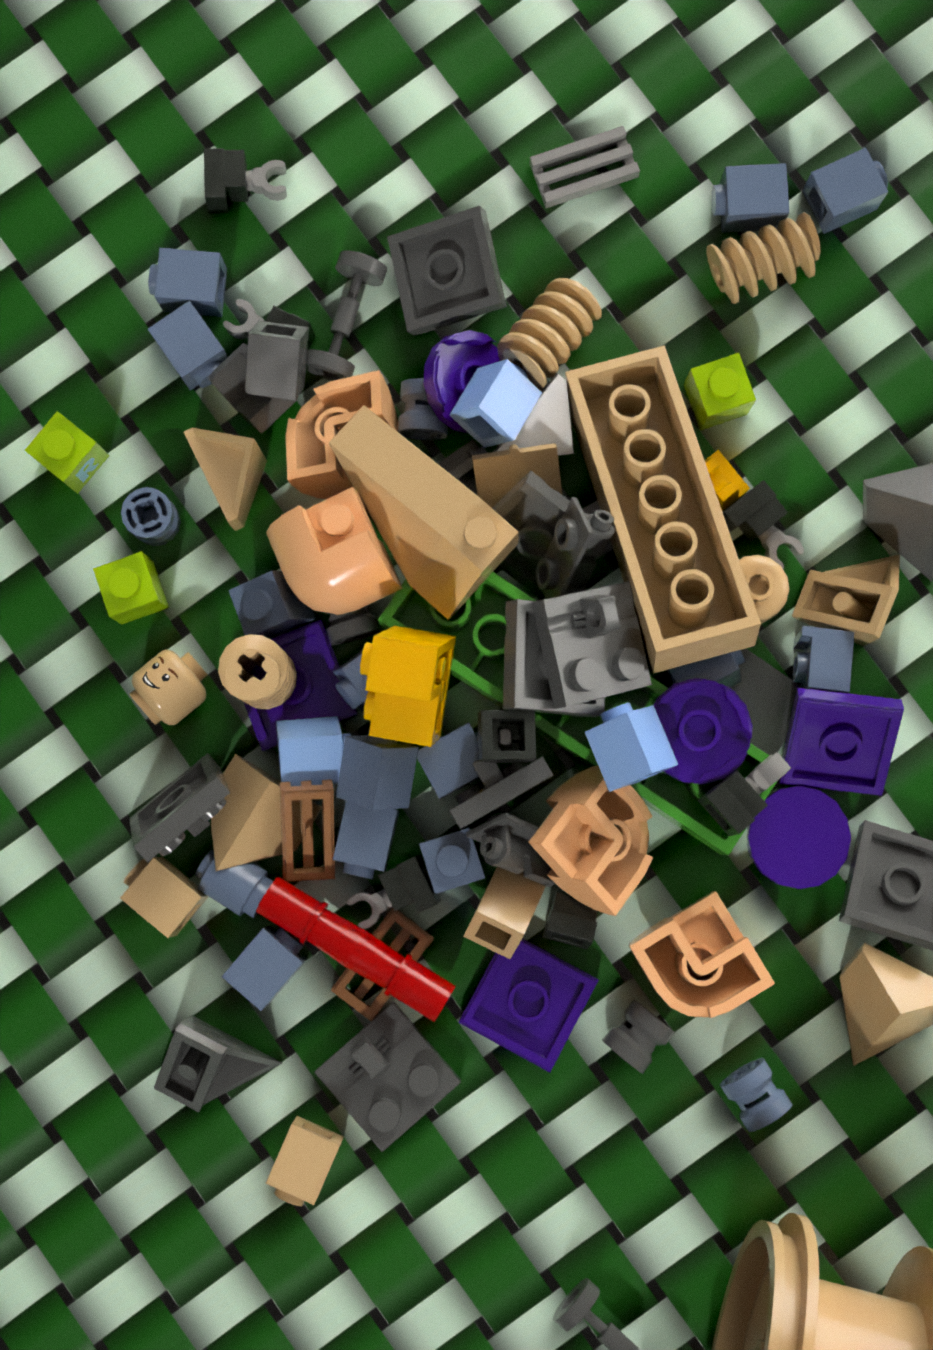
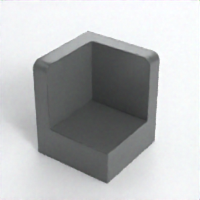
(276, 360)
(230, 381)

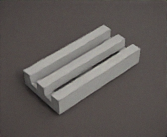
(578, 149)

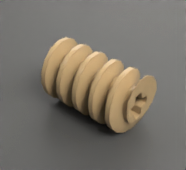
(765, 256)
(550, 330)
(240, 659)

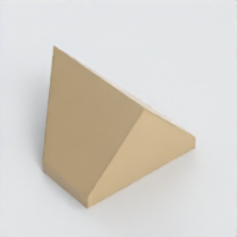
(232, 469)
(851, 598)
(251, 819)
(883, 1001)

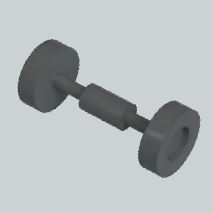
(361, 270)
(578, 1305)

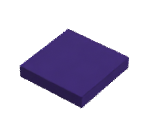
(315, 684)
(841, 740)
(529, 1003)

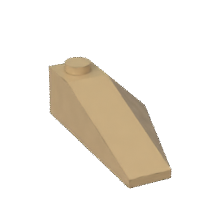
(428, 519)

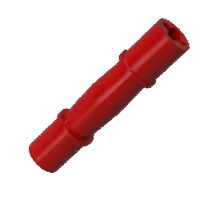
(355, 948)

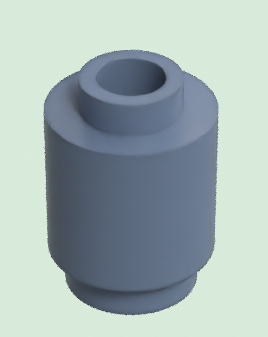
(235, 887)

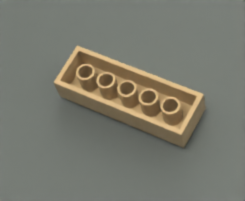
(664, 510)

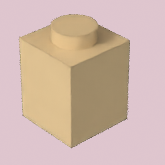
(162, 895)
(504, 912)
(303, 1162)

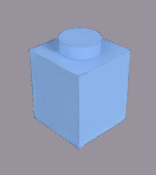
(496, 403)
(630, 746)
(310, 750)

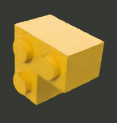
(407, 684)

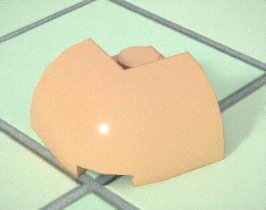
(310, 459)
(333, 555)
(595, 841)
(701, 960)

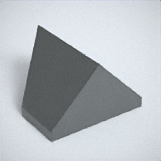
(901, 513)
(207, 1064)

